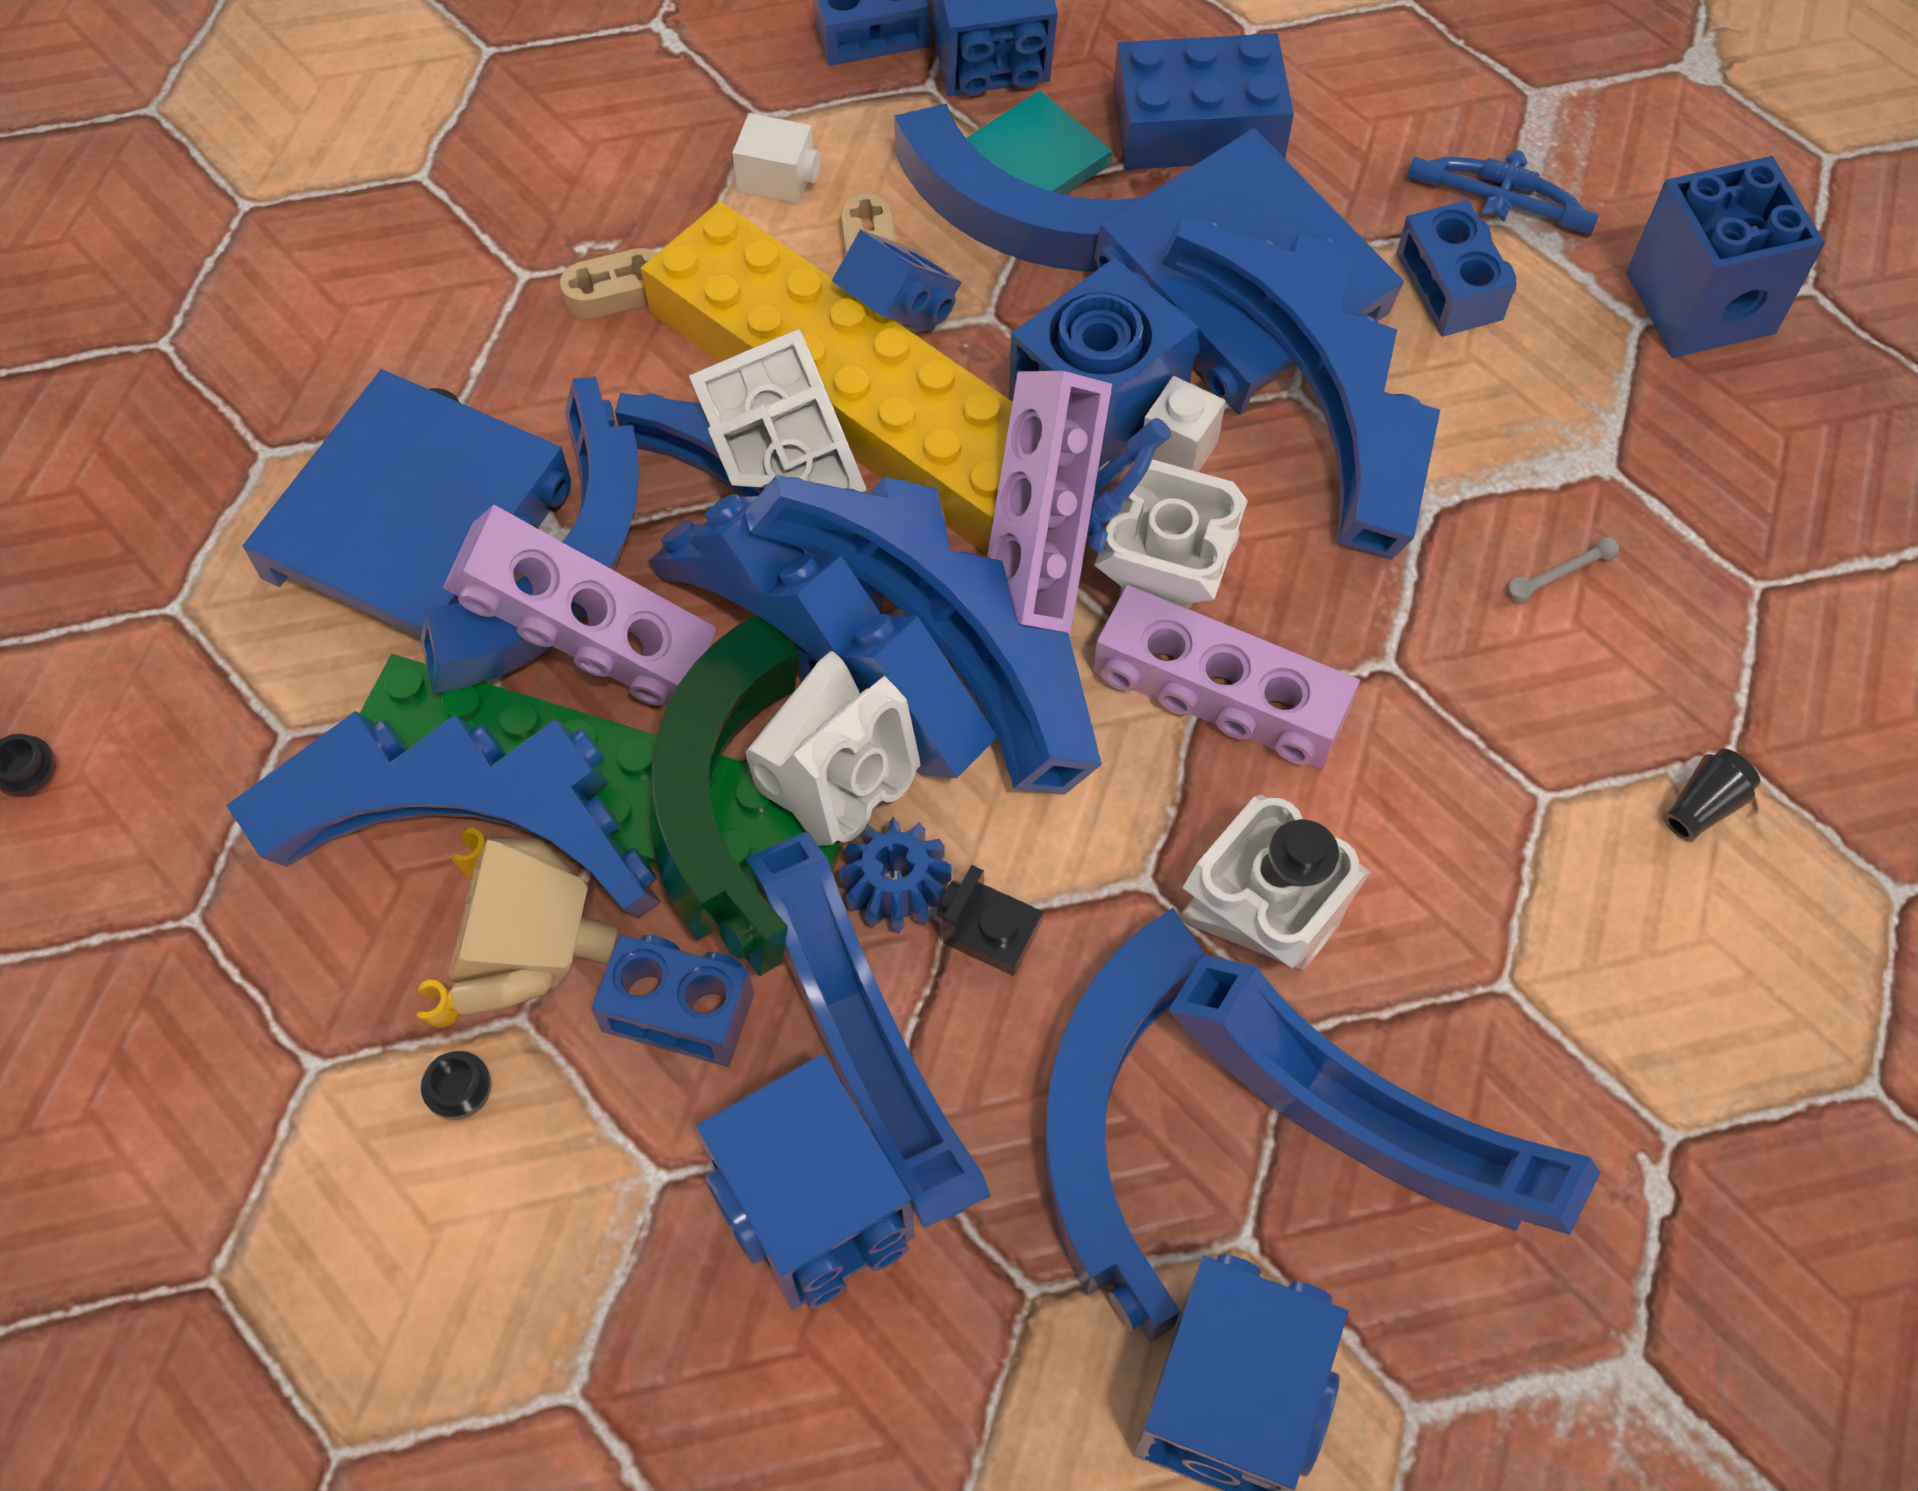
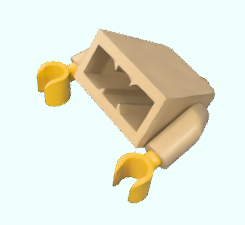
(515, 928)

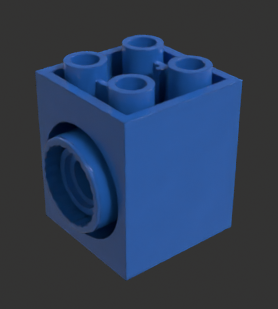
(993, 43)
(1723, 256)
(1115, 333)
(806, 1184)
(1245, 1381)

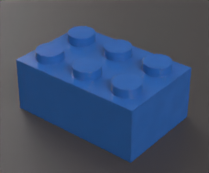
(1197, 96)

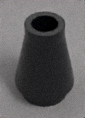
(1713, 792)

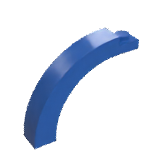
(993, 204)
(475, 648)
(1104, 1028)
(862, 1032)
(1370, 1119)

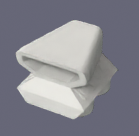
(1174, 534)
(836, 752)
(1252, 906)

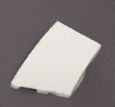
(775, 417)

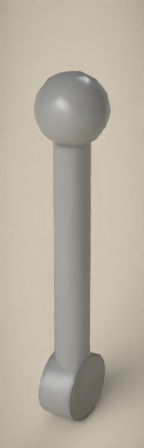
(1521, 589)

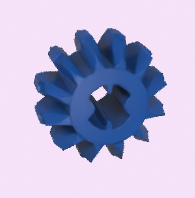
(892, 853)

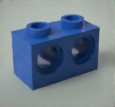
(870, 28)
(1456, 267)
(897, 281)
(666, 1014)

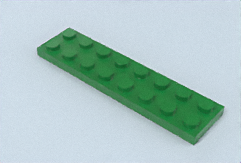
(742, 814)

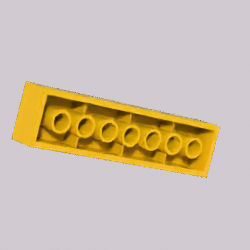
(895, 395)

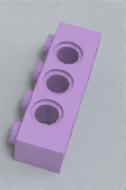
(1048, 492)
(561, 575)
(1210, 649)

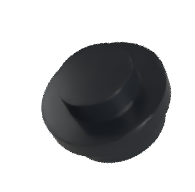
(24, 764)
(1303, 852)
(456, 1085)

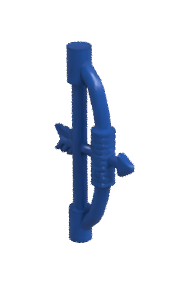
(1501, 198)
(1140, 452)

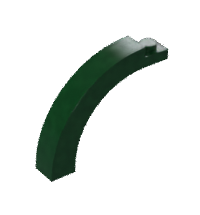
(708, 709)

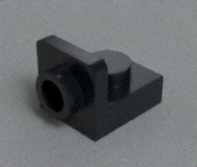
(987, 922)

